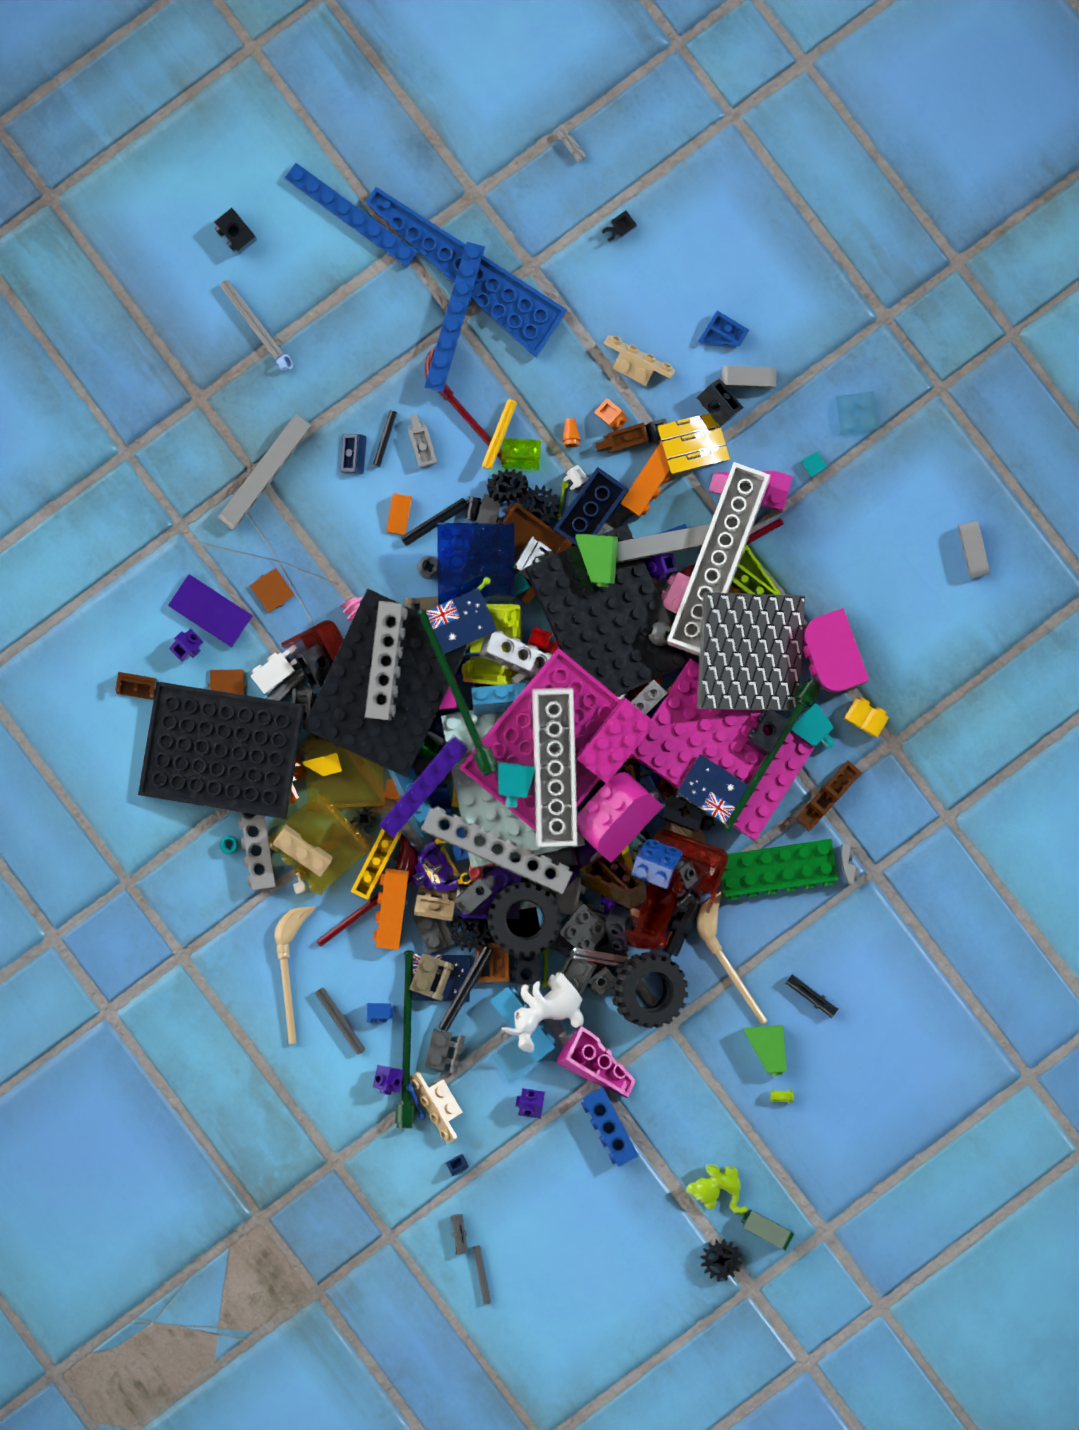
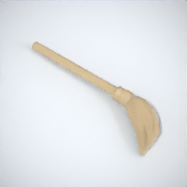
(707, 929)
(284, 934)

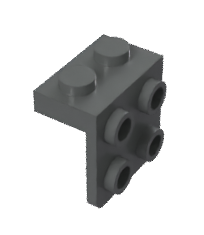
(584, 928)

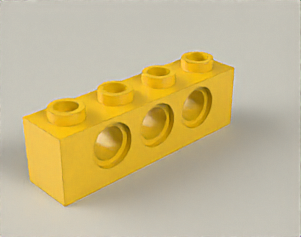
(375, 864)

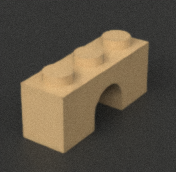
(309, 856)

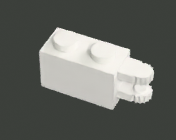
(275, 671)

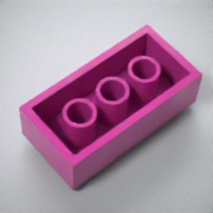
(615, 740)

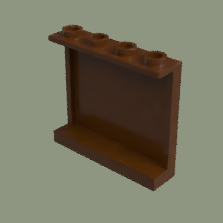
(525, 527)

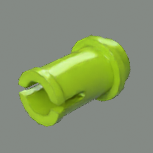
(782, 1096)

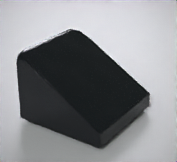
(652, 430)

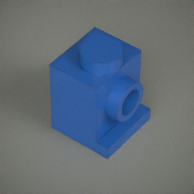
(380, 1012)

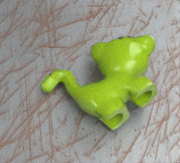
(708, 1189)

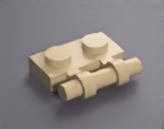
(435, 907)

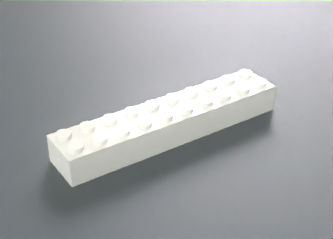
(719, 552)

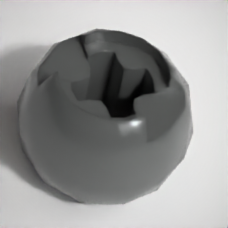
(422, 564)
(660, 633)

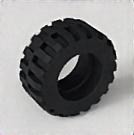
(543, 938)
(670, 1001)

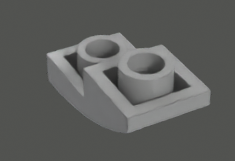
(849, 870)

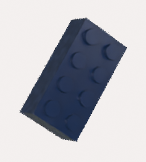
(591, 506)

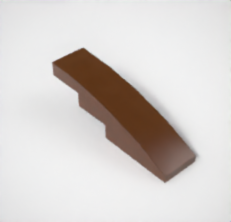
(828, 796)

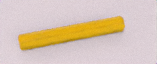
(499, 434)

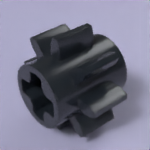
(358, 818)

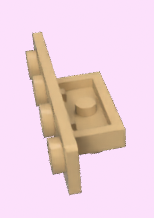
(636, 363)
(439, 1104)

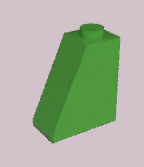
(599, 557)
(769, 1047)

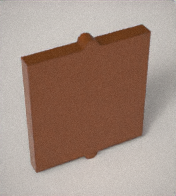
(272, 590)
(227, 681)

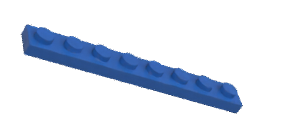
(351, 215)
(454, 317)

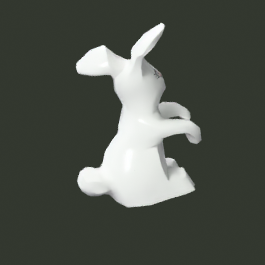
(558, 1004)

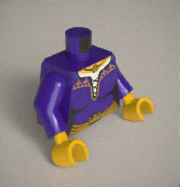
(437, 869)

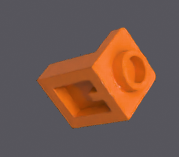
(611, 415)

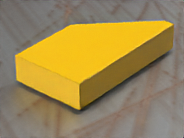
(325, 765)

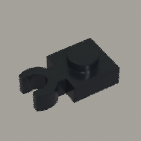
(621, 224)

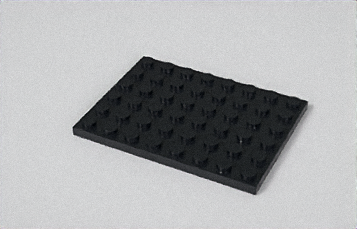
(605, 626)
(422, 686)
(221, 750)

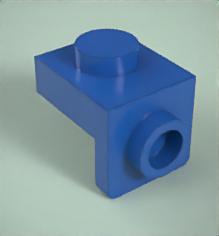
(441, 799)

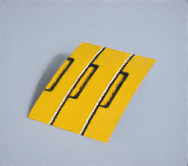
(693, 443)

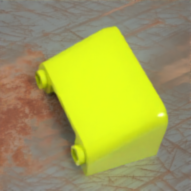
(485, 671)

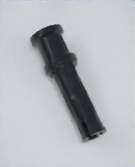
(685, 901)

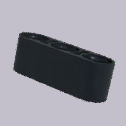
(566, 856)

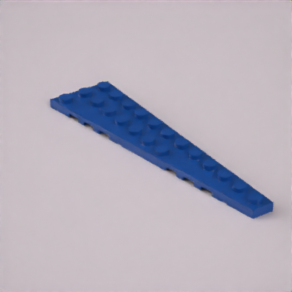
(504, 297)

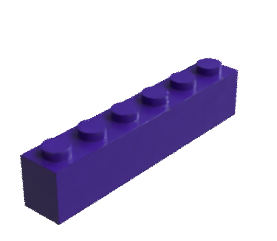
(423, 785)

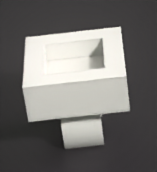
(577, 476)

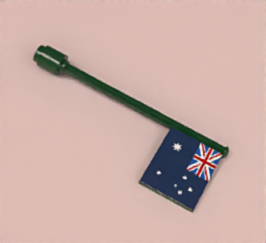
(448, 629)
(721, 792)
(405, 1111)

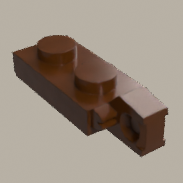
(623, 438)

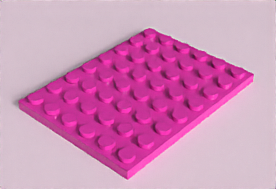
(513, 732)
(720, 736)

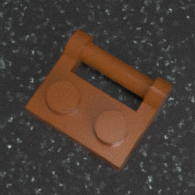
(498, 965)

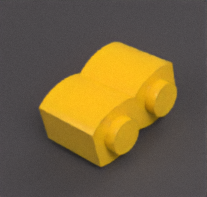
(866, 717)

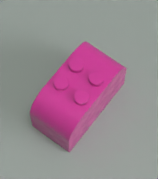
(833, 653)
(616, 815)

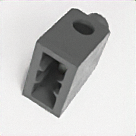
(469, 900)

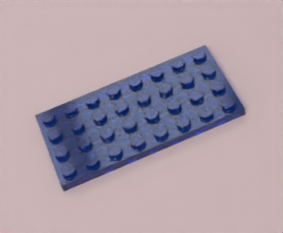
(469, 555)

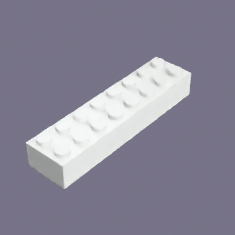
(554, 767)

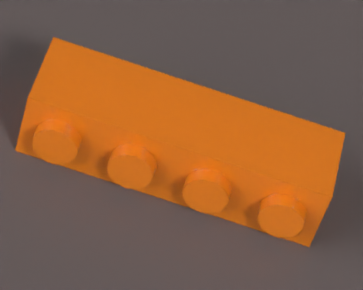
(647, 483)
(392, 908)

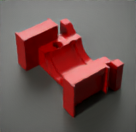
(540, 639)

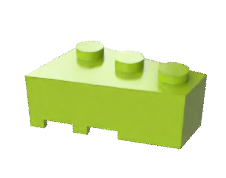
(751, 576)

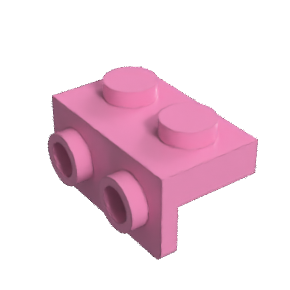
(675, 592)

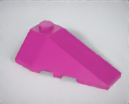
(775, 493)
(590, 1059)

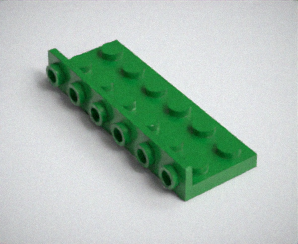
(779, 869)

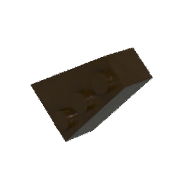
(613, 882)

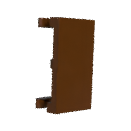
(136, 685)

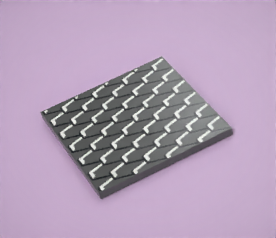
(750, 651)

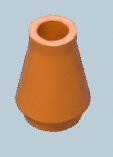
(571, 434)

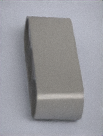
(749, 377)
(973, 549)

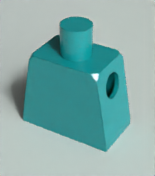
(814, 727)
(514, 781)

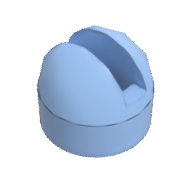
(284, 362)

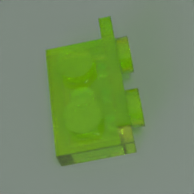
(521, 454)

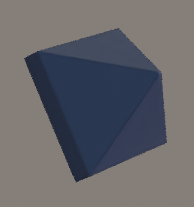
(457, 1165)

